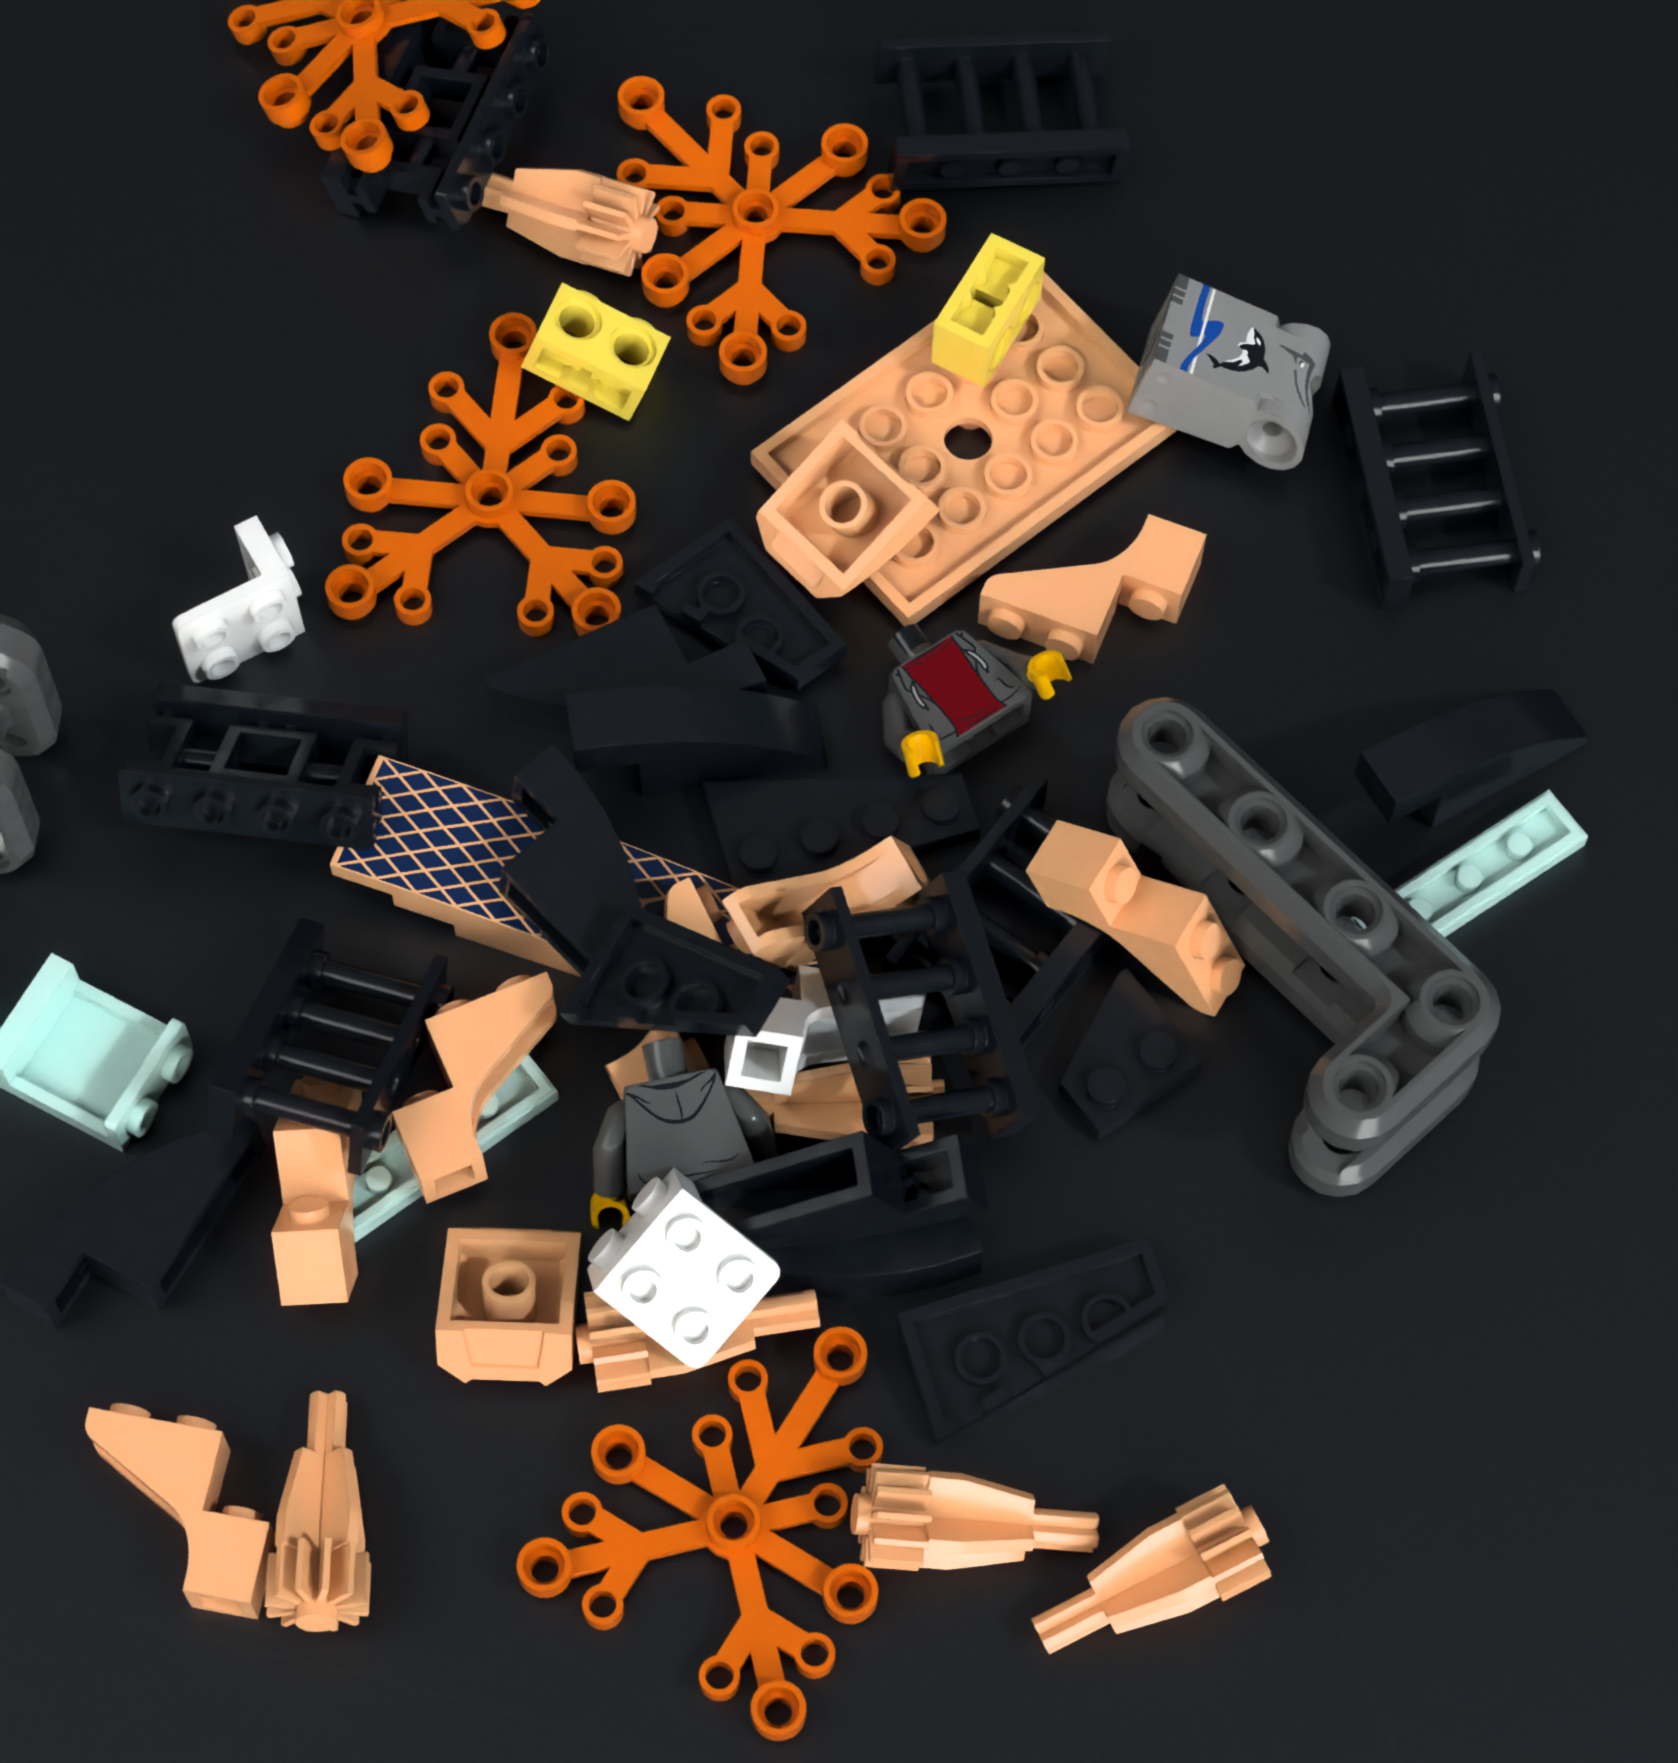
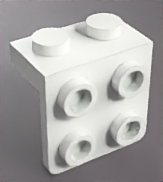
(248, 617)
(680, 1270)

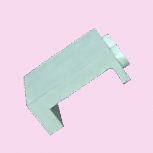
(89, 1056)

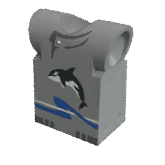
(1230, 374)

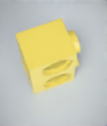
(987, 310)
(591, 361)

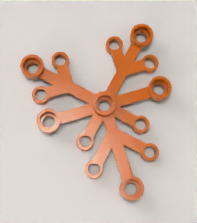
(353, 28)
(748, 299)
(499, 436)
(776, 1459)

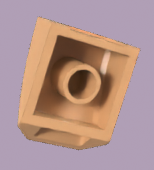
(841, 515)
(508, 1304)

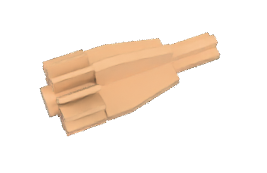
(578, 215)
(828, 1103)
(631, 1358)
(956, 1521)
(320, 1536)
(1166, 1571)

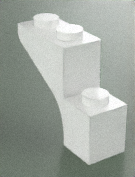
(803, 1034)

